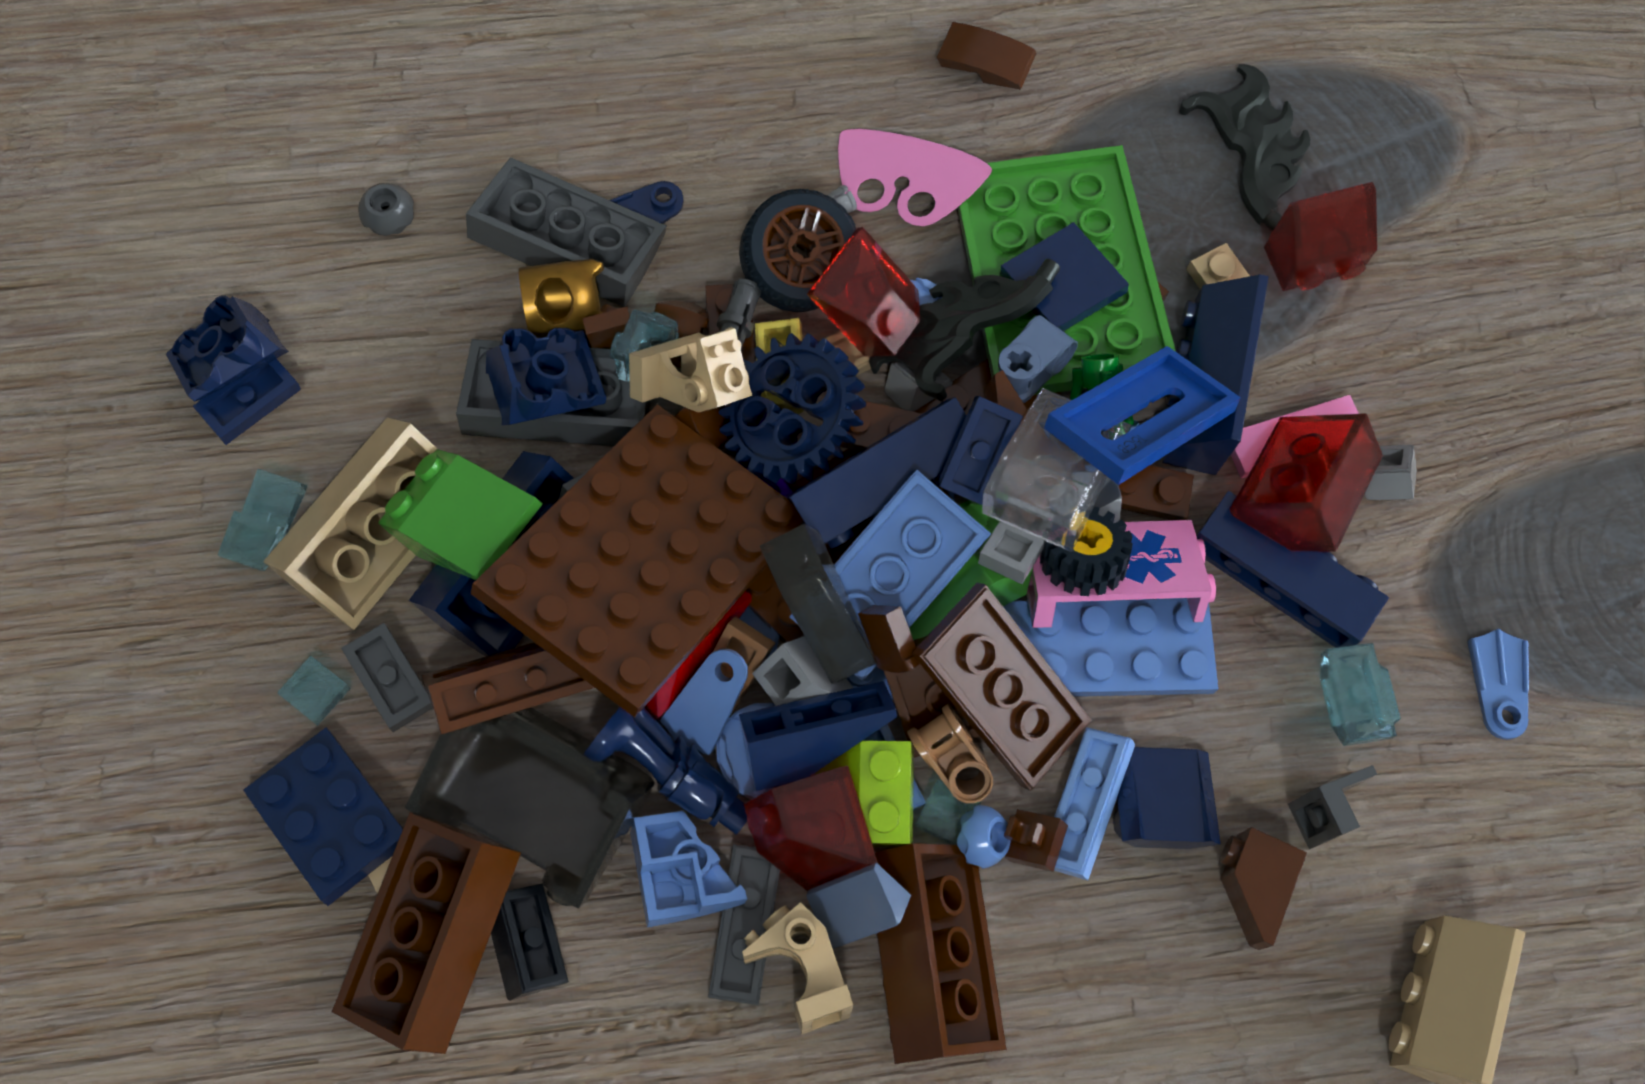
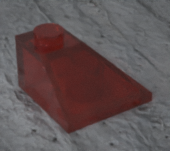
(868, 297)
(812, 828)

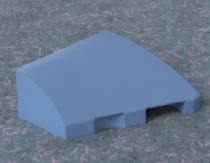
(678, 871)

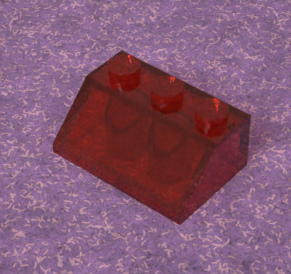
(1309, 480)

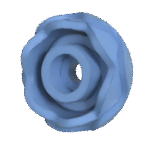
(983, 836)

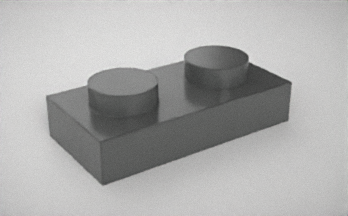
(388, 677)

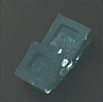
(263, 520)

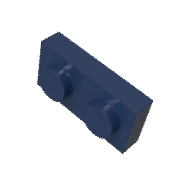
(247, 400)
(978, 448)

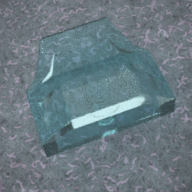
(1358, 695)

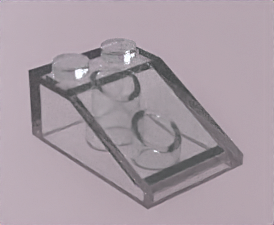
(1042, 481)

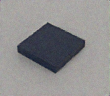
(1082, 284)

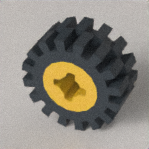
(1097, 559)

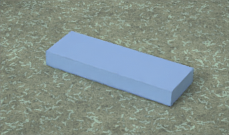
(1091, 798)

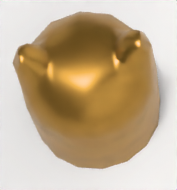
(559, 295)

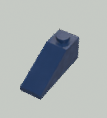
(807, 734)

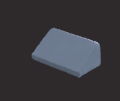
(858, 904)

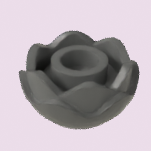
(392, 219)

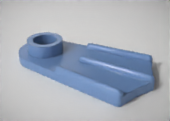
(1501, 681)
(707, 701)

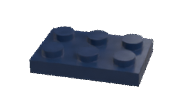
(326, 816)

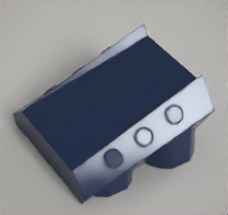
(223, 347)
(543, 375)
(1167, 800)

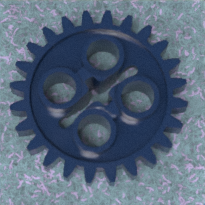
(813, 369)

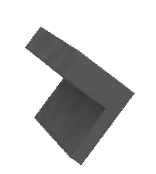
(1325, 810)

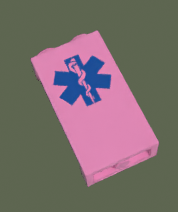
(1162, 565)

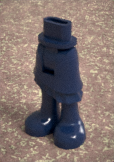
(679, 769)

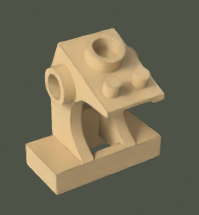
(709, 374)
(825, 995)

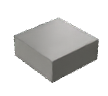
(1011, 552)

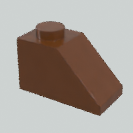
(1260, 882)

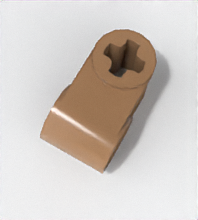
(950, 748)

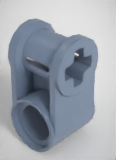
(1036, 356)

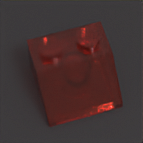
(1324, 238)

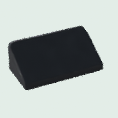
(527, 943)

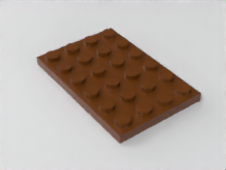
(639, 559)

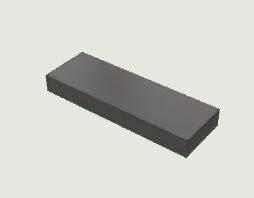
(731, 977)

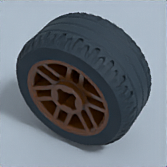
(780, 222)

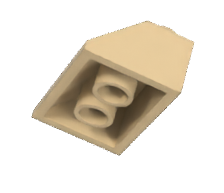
(1456, 1000)

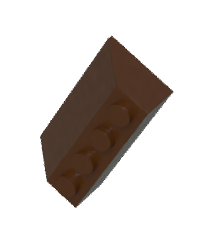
(426, 935)
(939, 958)

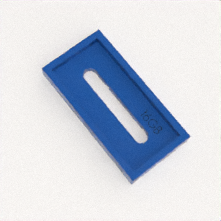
(1161, 374)

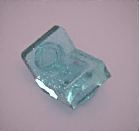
(641, 332)

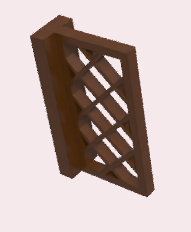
(498, 686)

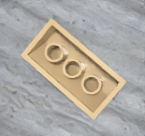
(337, 546)

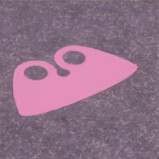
(930, 167)

